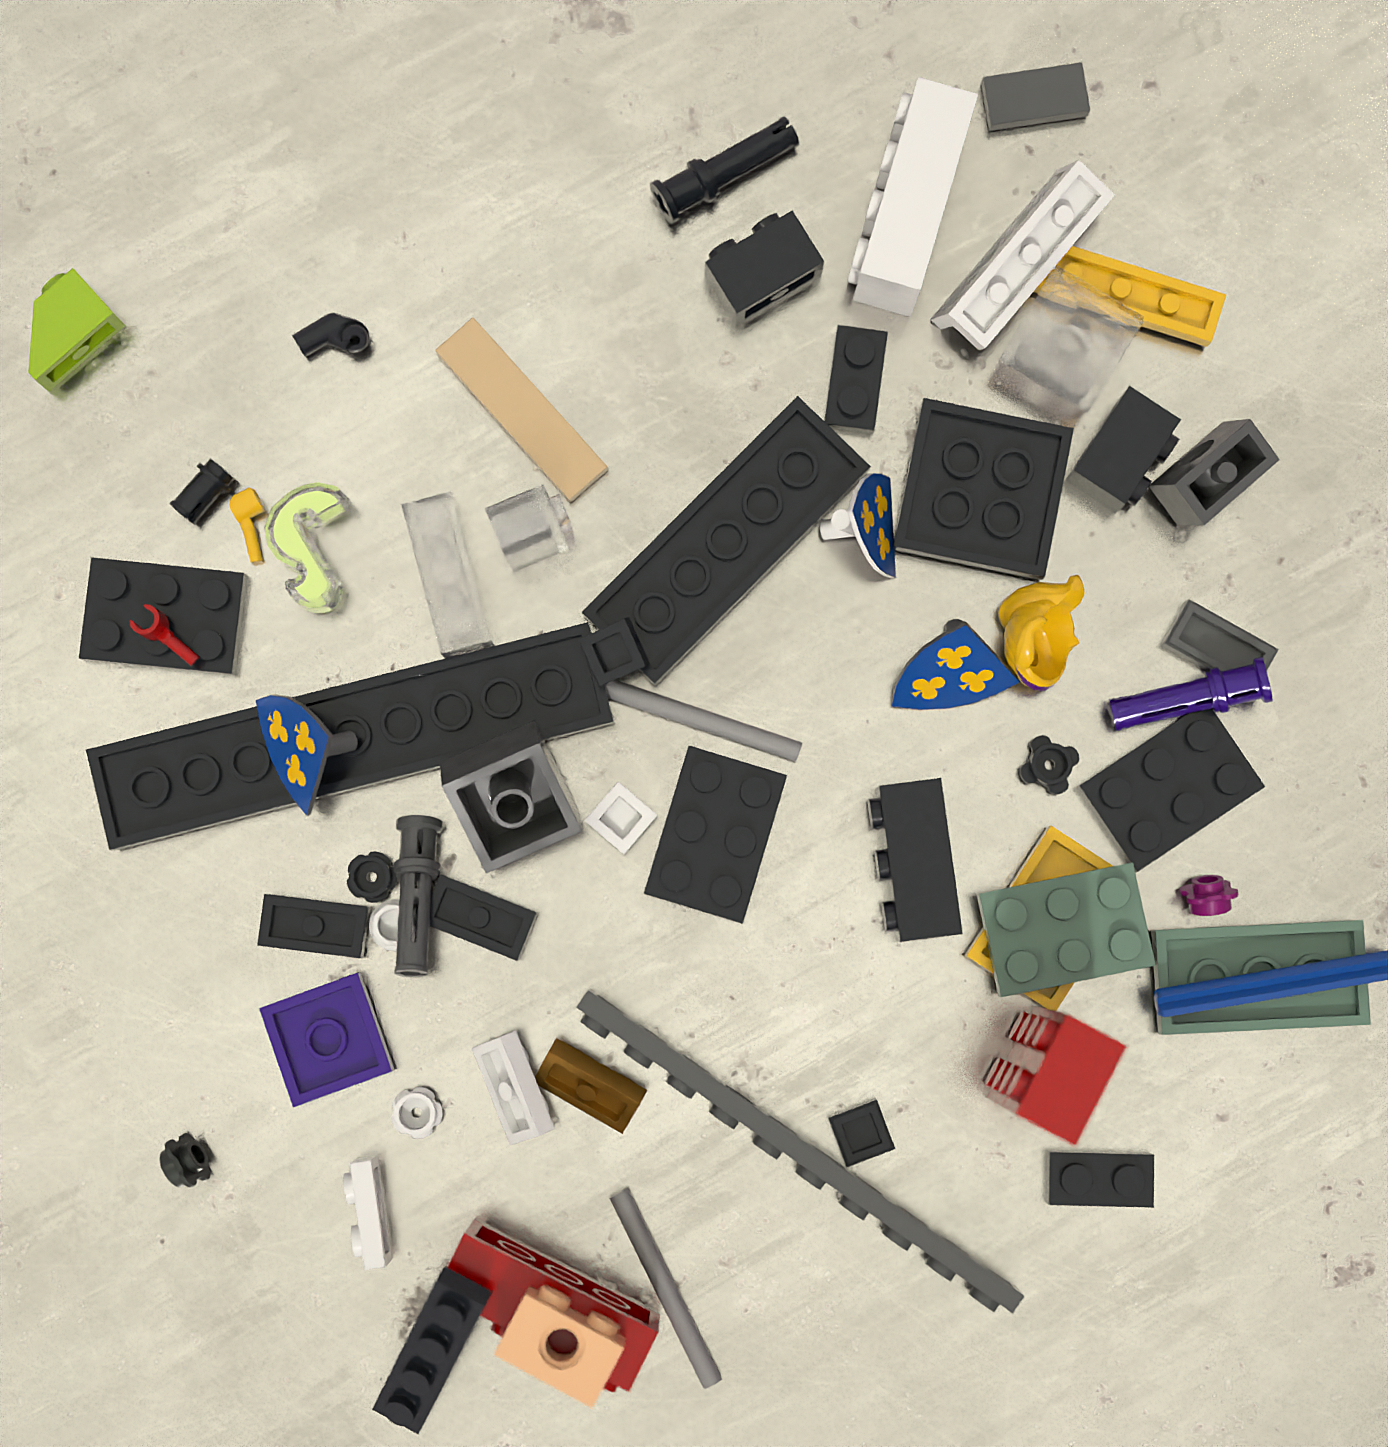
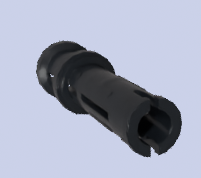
(705, 178)

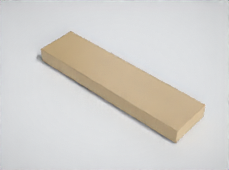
(521, 410)

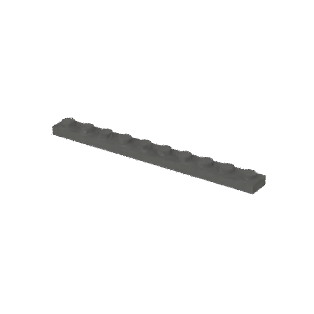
(814, 1166)

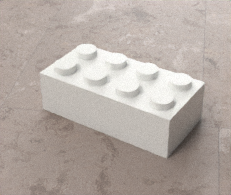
(916, 189)

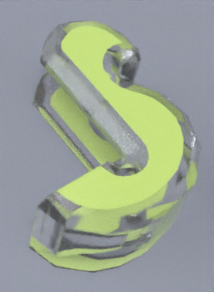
(293, 544)

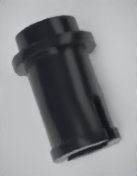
(202, 491)

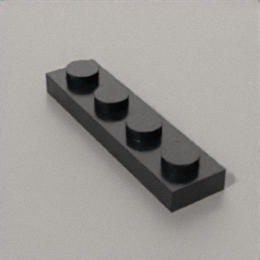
(431, 1349)

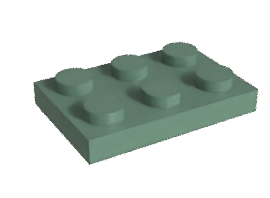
(1066, 930)

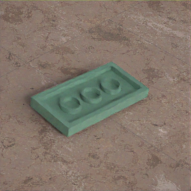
(1229, 951)

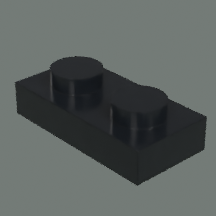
(855, 379)
(480, 917)
(313, 926)
(1100, 1178)

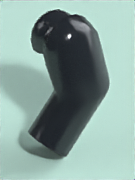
(334, 331)

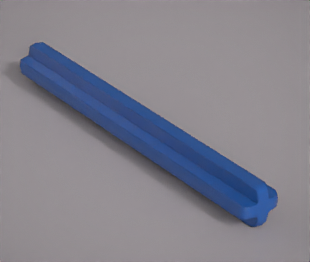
(1271, 984)

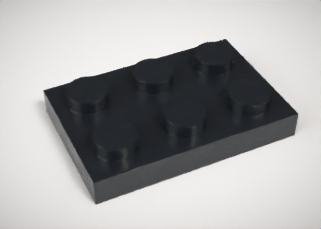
(200, 605)
(1170, 787)
(715, 834)

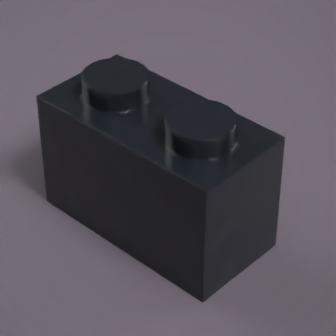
(763, 266)
(1124, 450)

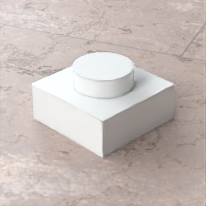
(621, 818)

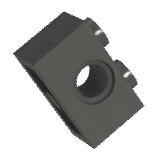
(1214, 472)

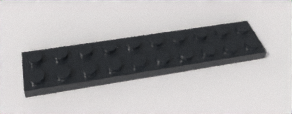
(401, 723)

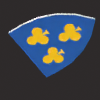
(868, 520)

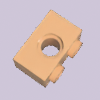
(575, 1374)

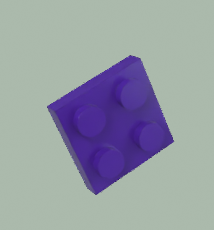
(326, 1039)

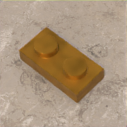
(589, 1085)

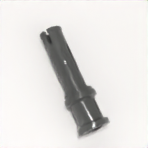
(412, 868)

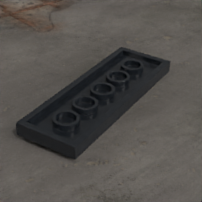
(730, 536)

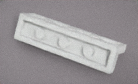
(1024, 254)

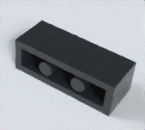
(915, 860)

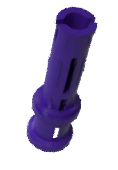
(1215, 691)

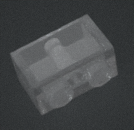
(530, 526)

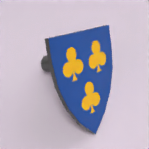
(952, 671)
(299, 745)

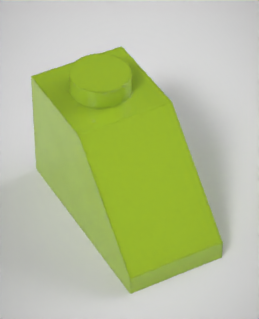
(67, 328)

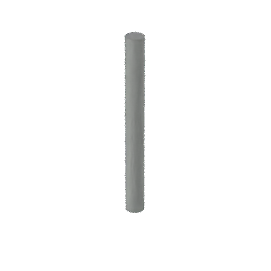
(703, 719)
(665, 1289)

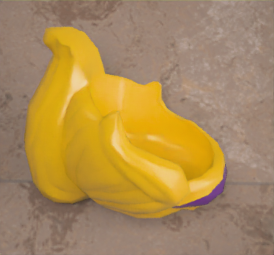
(1040, 630)

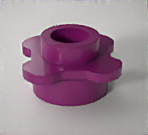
(1209, 895)

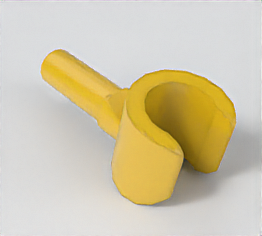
(244, 507)

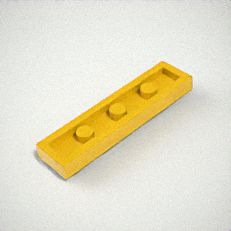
(1164, 301)

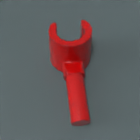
(161, 632)

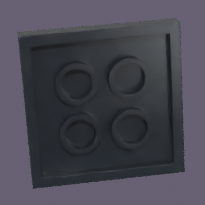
(983, 488)

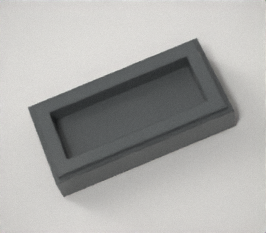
(1035, 96)
(1214, 641)

